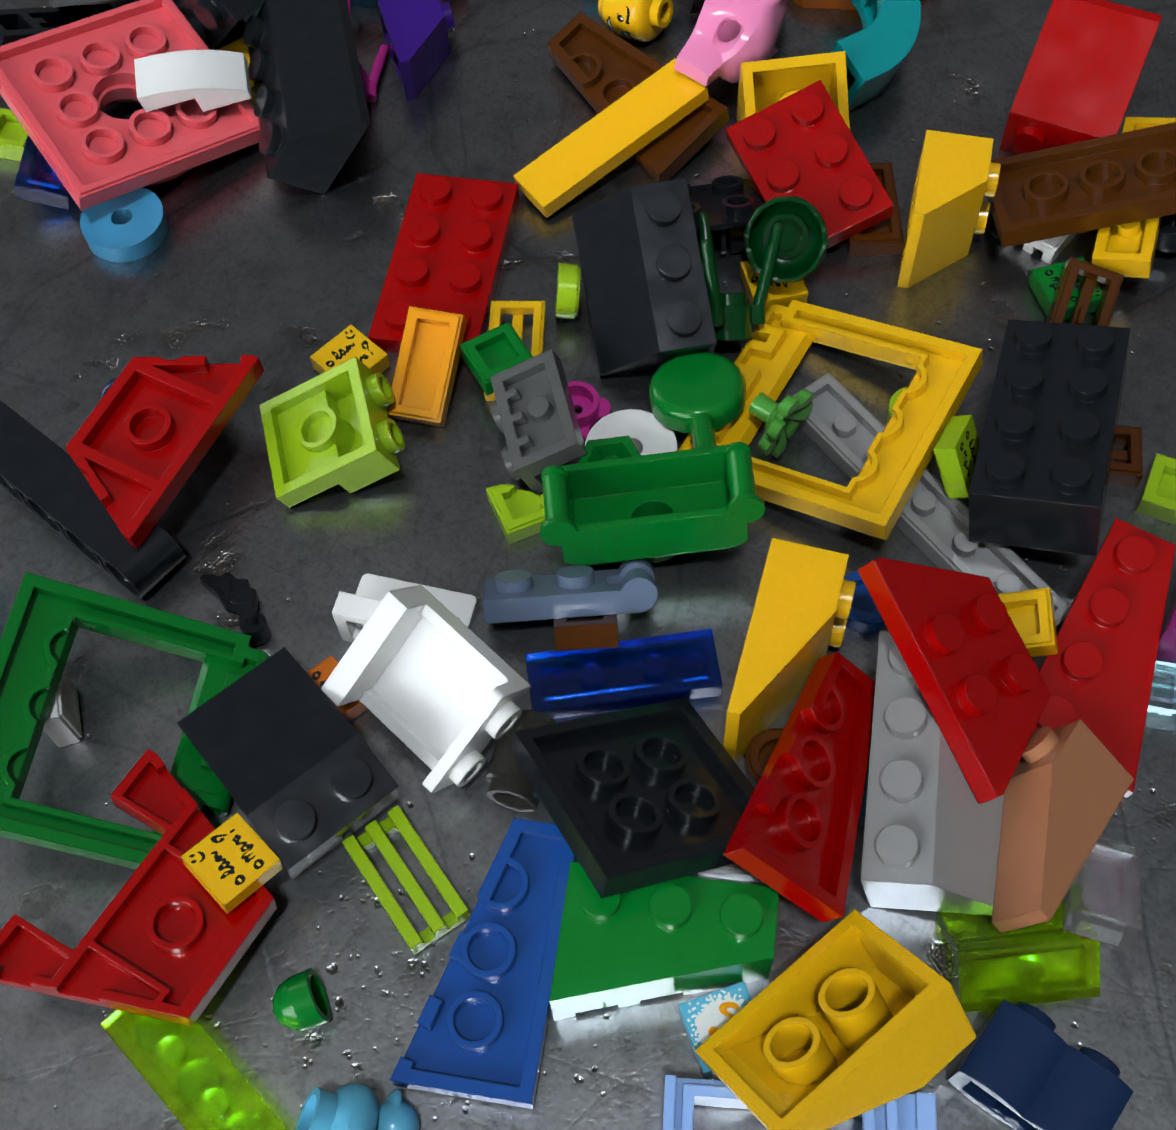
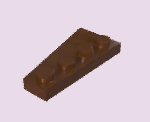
(608, 68)

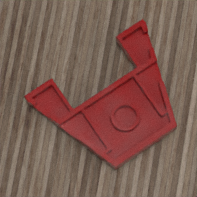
(162, 937)

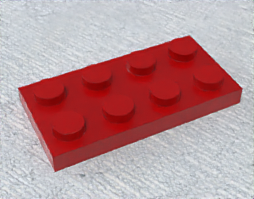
(446, 254)

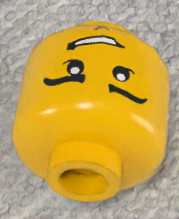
(636, 18)

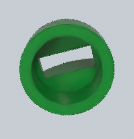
(302, 1001)

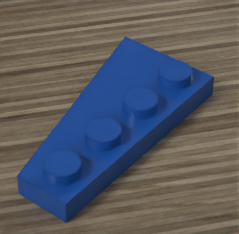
(492, 1006)

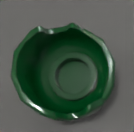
(802, 242)

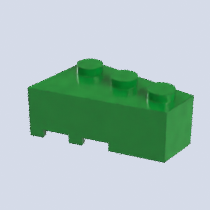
(659, 941)

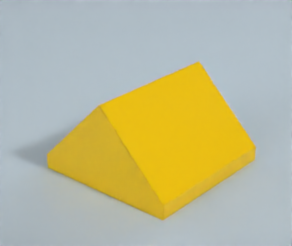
(775, 79)

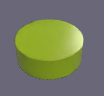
(567, 291)

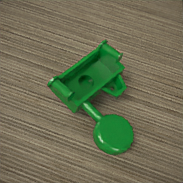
(660, 503)

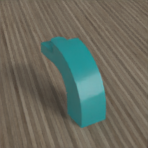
(879, 48)

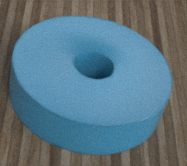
(125, 226)

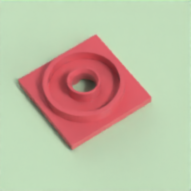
(75, 71)

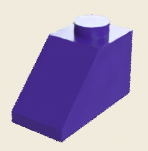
(416, 39)

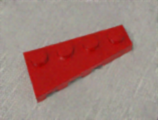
(1112, 643)
(810, 795)

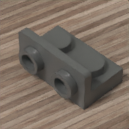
(536, 418)

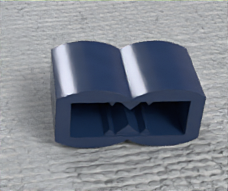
(1035, 1079)

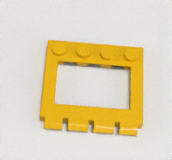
(897, 453)

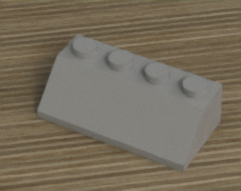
(923, 827)

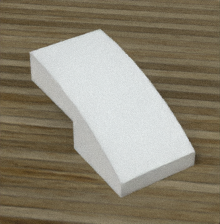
(209, 76)

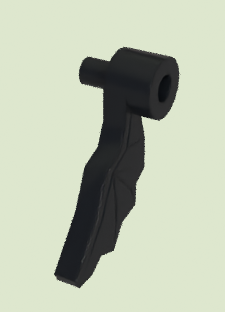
(239, 598)

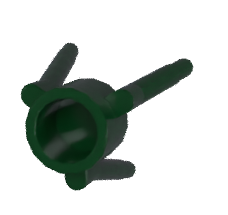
(730, 312)

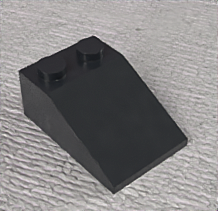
(290, 761)

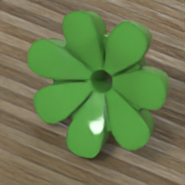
(780, 419)

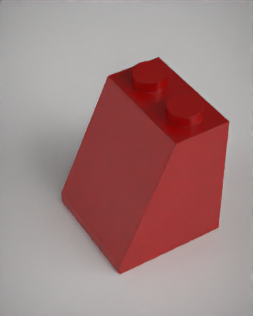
(1080, 74)

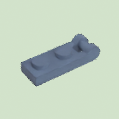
(569, 593)

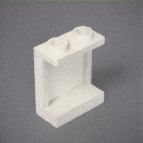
(430, 684)

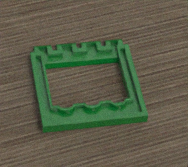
(31, 666)

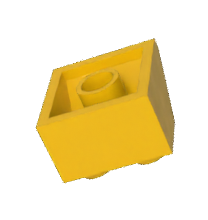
(947, 203)

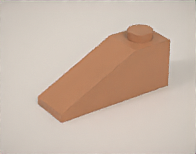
(1052, 821)

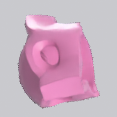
(729, 35)

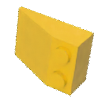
(794, 620)
(839, 1032)

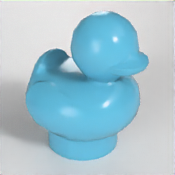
(356, 1108)

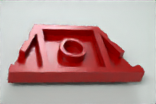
(155, 432)
(964, 663)

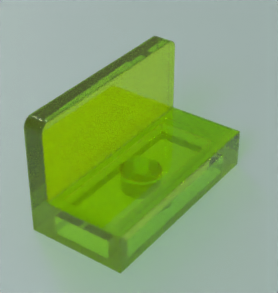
(1019, 965)

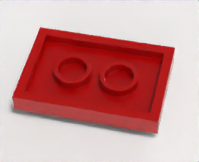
(810, 153)

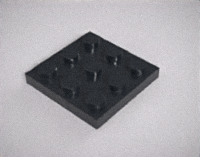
(637, 792)

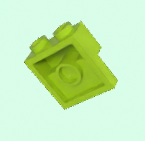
(331, 433)

